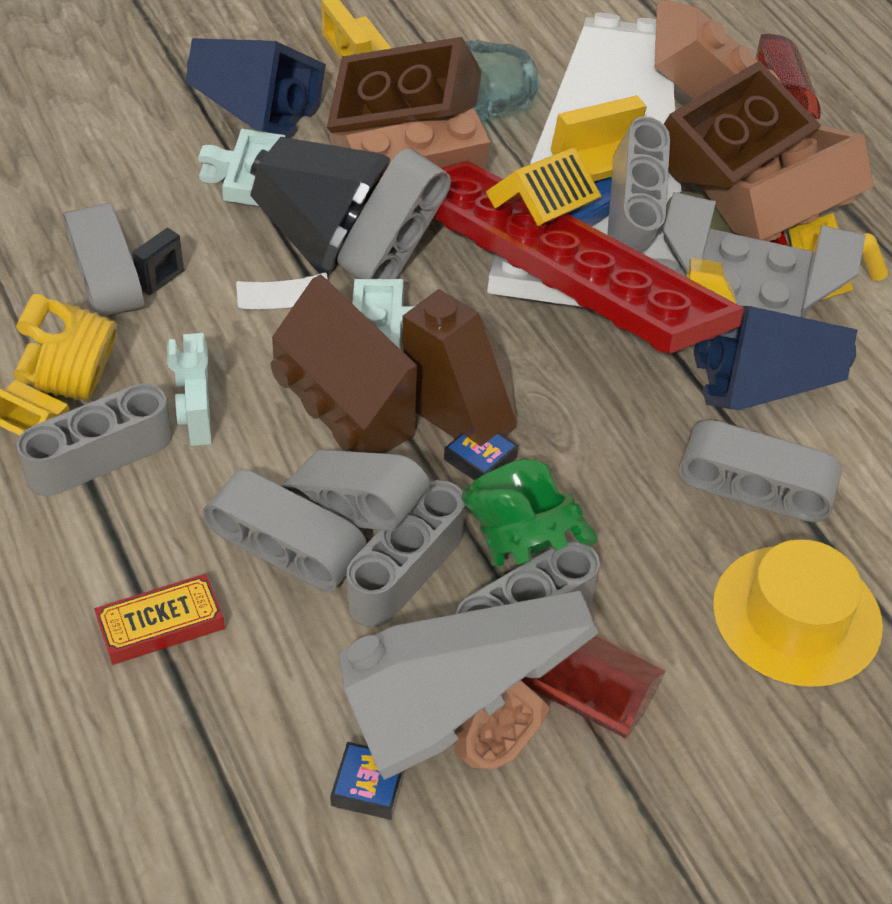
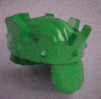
(524, 511)

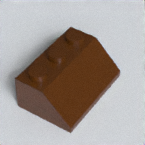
(404, 85)
(735, 129)
(345, 371)

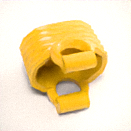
(66, 361)

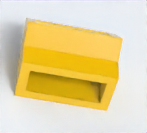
(712, 276)
(25, 407)

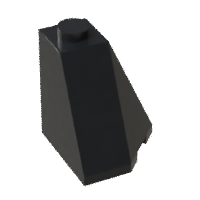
(315, 193)

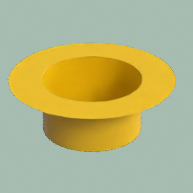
(798, 614)

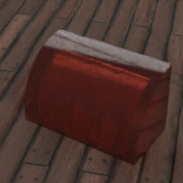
(787, 62)
(602, 685)

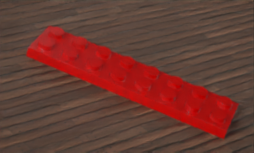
(588, 266)

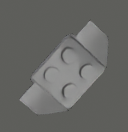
(764, 271)

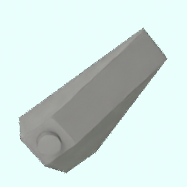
(437, 673)

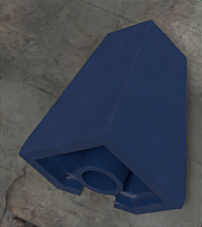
(257, 81)
(773, 358)

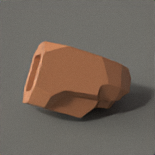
(499, 738)

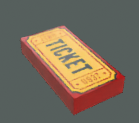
(159, 619)

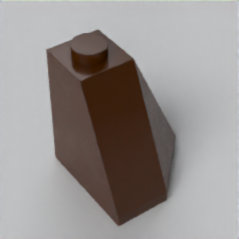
(460, 370)

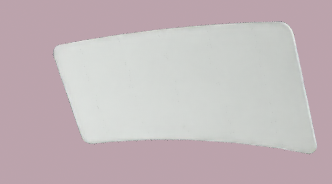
(271, 294)

